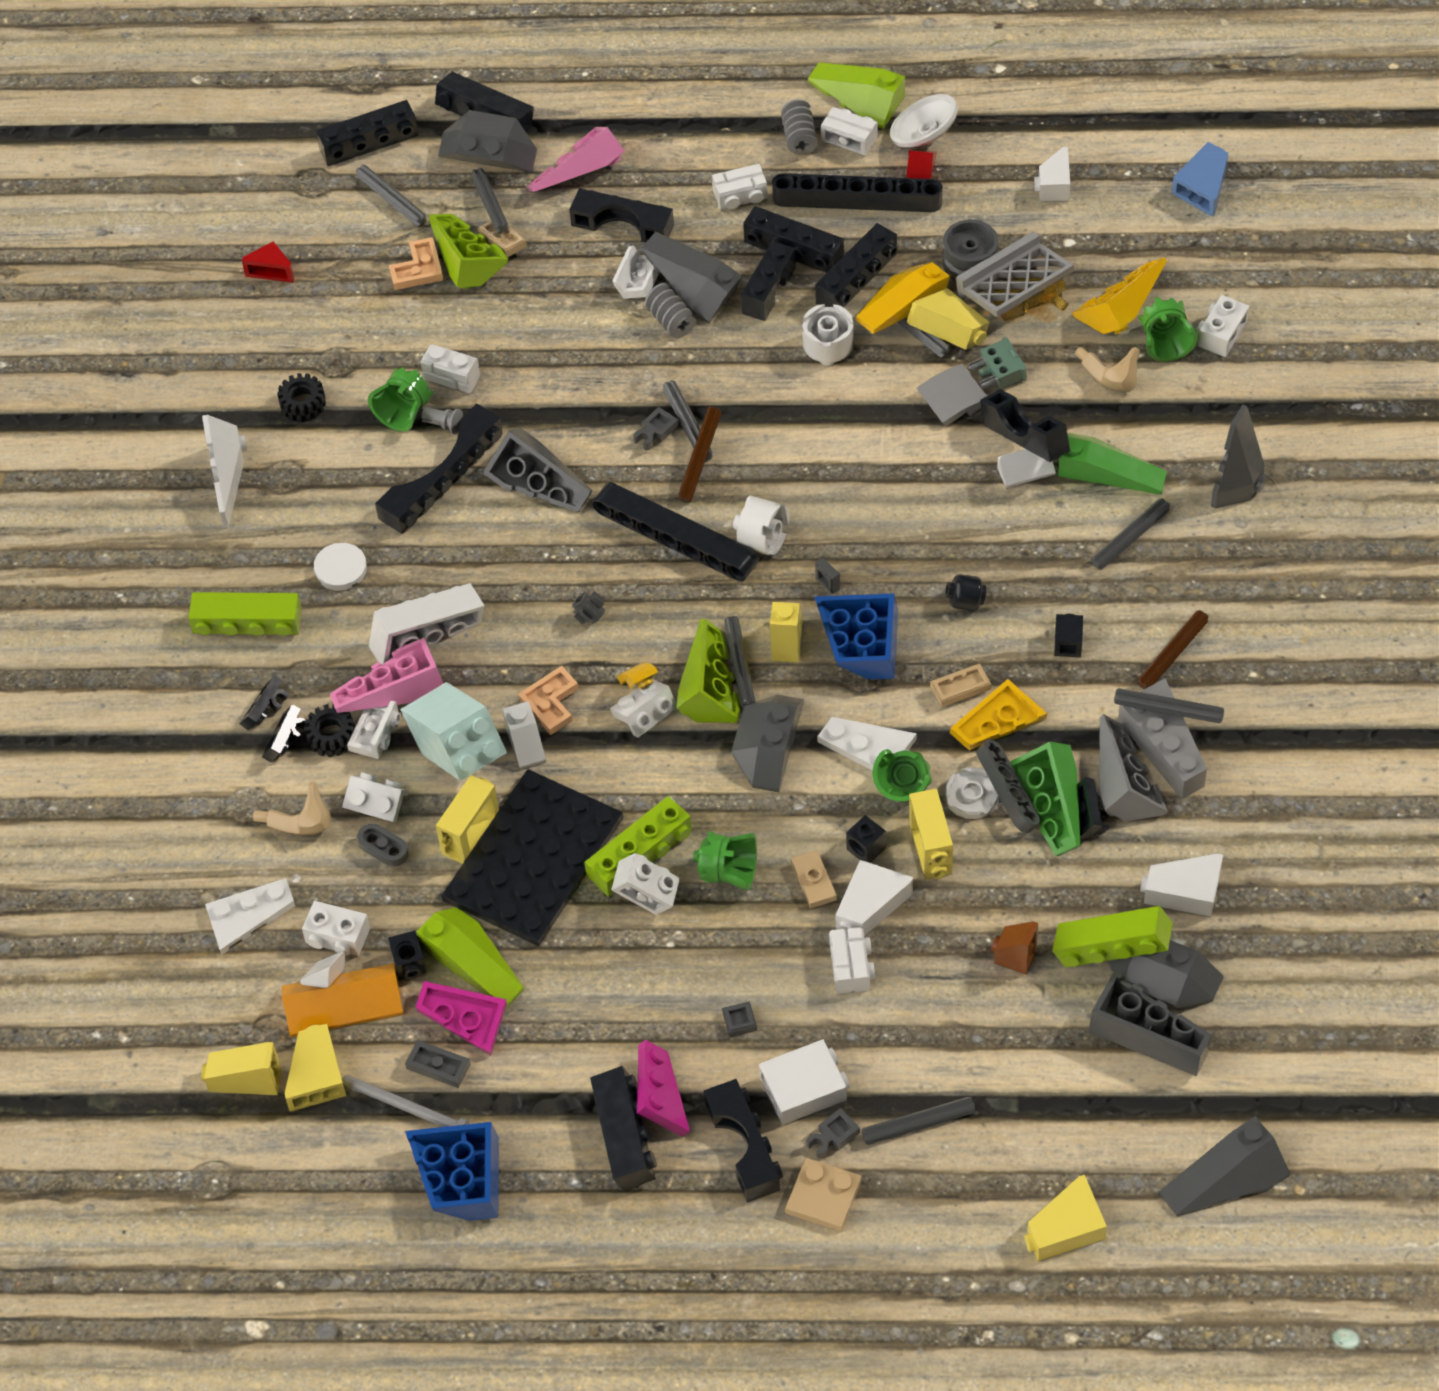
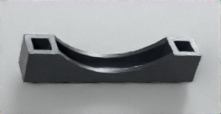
(407, 501)

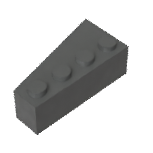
(1148, 1027)

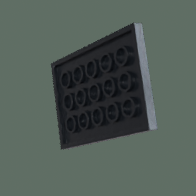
(532, 857)

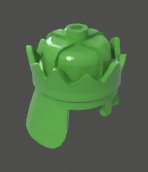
(1167, 330)
(400, 399)
(900, 774)
(727, 859)

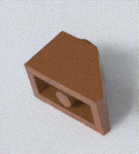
(1016, 946)

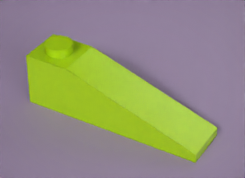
(861, 89)
(465, 254)
(706, 682)
(468, 952)

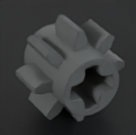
(588, 607)

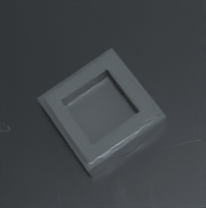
(827, 575)
(739, 1019)

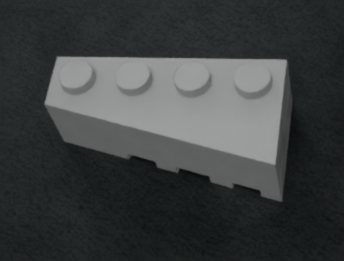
(1166, 743)

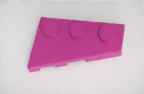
(464, 1013)
(658, 1091)

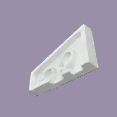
(863, 741)
(244, 912)

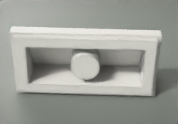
(1023, 467)
(325, 971)

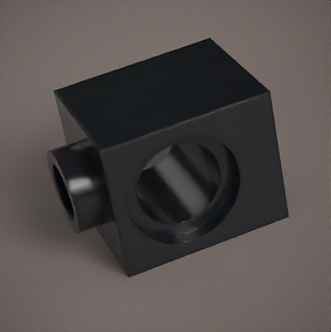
(1068, 635)
(866, 839)
(407, 945)

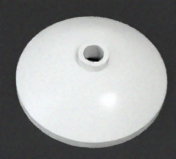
(924, 121)

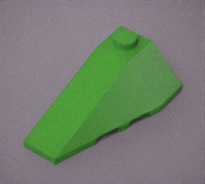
(1107, 465)
(1052, 787)

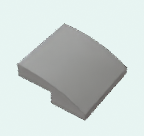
(952, 394)

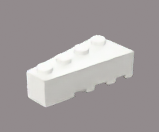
(425, 618)

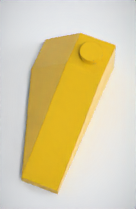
(896, 297)
(1121, 301)

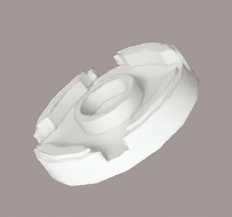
(340, 566)
(971, 794)

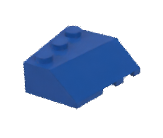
(862, 632)
(459, 1168)

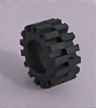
(299, 386)
(329, 743)

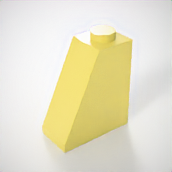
(949, 319)
(786, 631)
(243, 1070)
(313, 1070)
(1066, 1222)

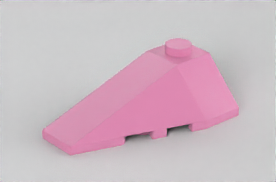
(591, 153)
(400, 679)

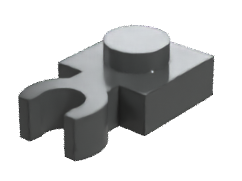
(656, 425)
(835, 1131)

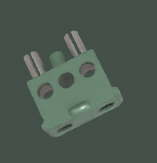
(1001, 364)

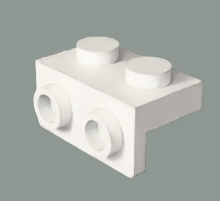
(635, 275)
(645, 707)
(374, 730)
(374, 798)

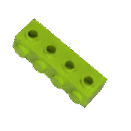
(245, 613)
(648, 836)
(1112, 936)

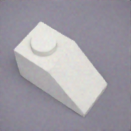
(1054, 178)
(524, 735)

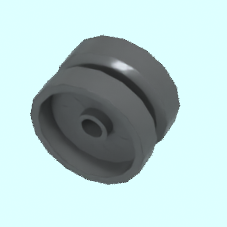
(967, 245)

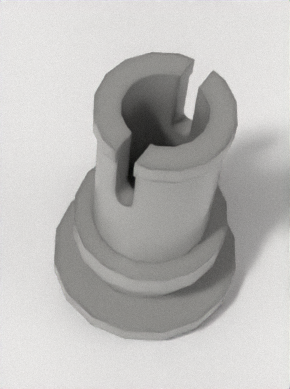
(447, 419)

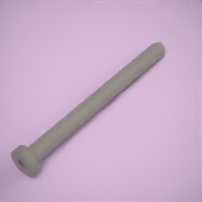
(401, 1103)

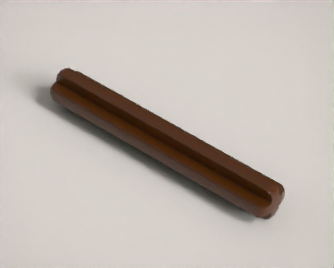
(699, 454)
(1173, 649)

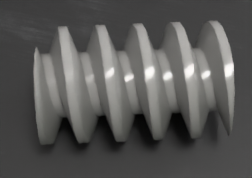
(799, 127)
(669, 311)

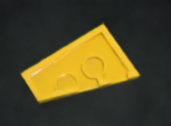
(996, 716)

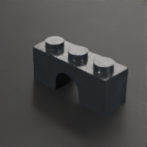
(774, 269)

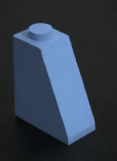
(1202, 178)

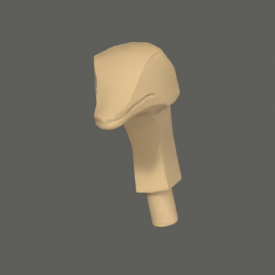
(1118, 378)
(310, 821)

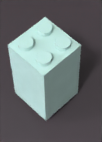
(453, 731)

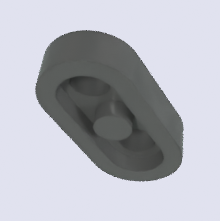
(384, 846)

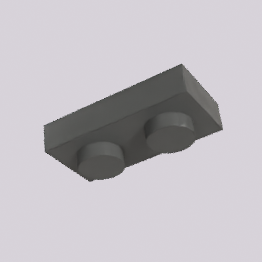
(437, 1063)

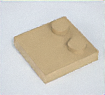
(823, 1194)

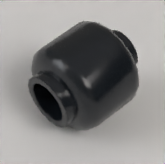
(966, 592)

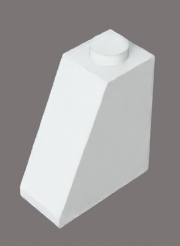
(1184, 884)
(872, 896)

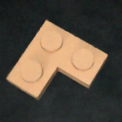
(421, 270)
(546, 696)

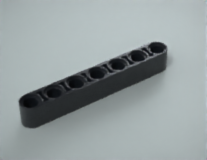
(857, 192)
(675, 531)

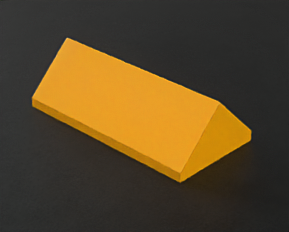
(348, 1001)

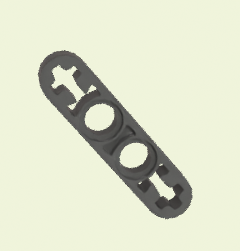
(1008, 786)

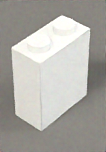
(803, 1081)

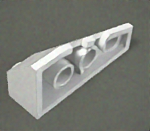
(226, 462)

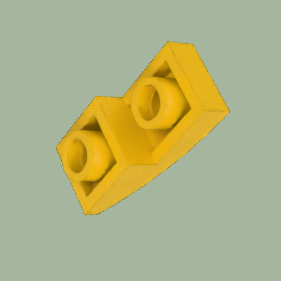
(639, 675)

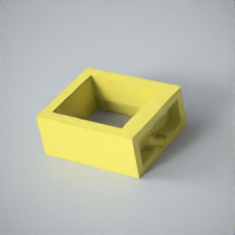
(467, 818)
(930, 834)

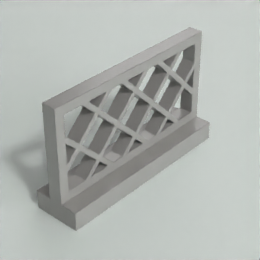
(1006, 265)

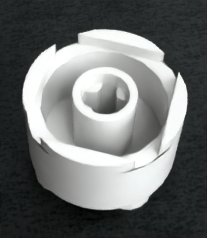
(828, 334)
(761, 525)

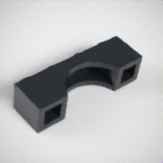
(594, 209)
(1004, 416)
(730, 1110)

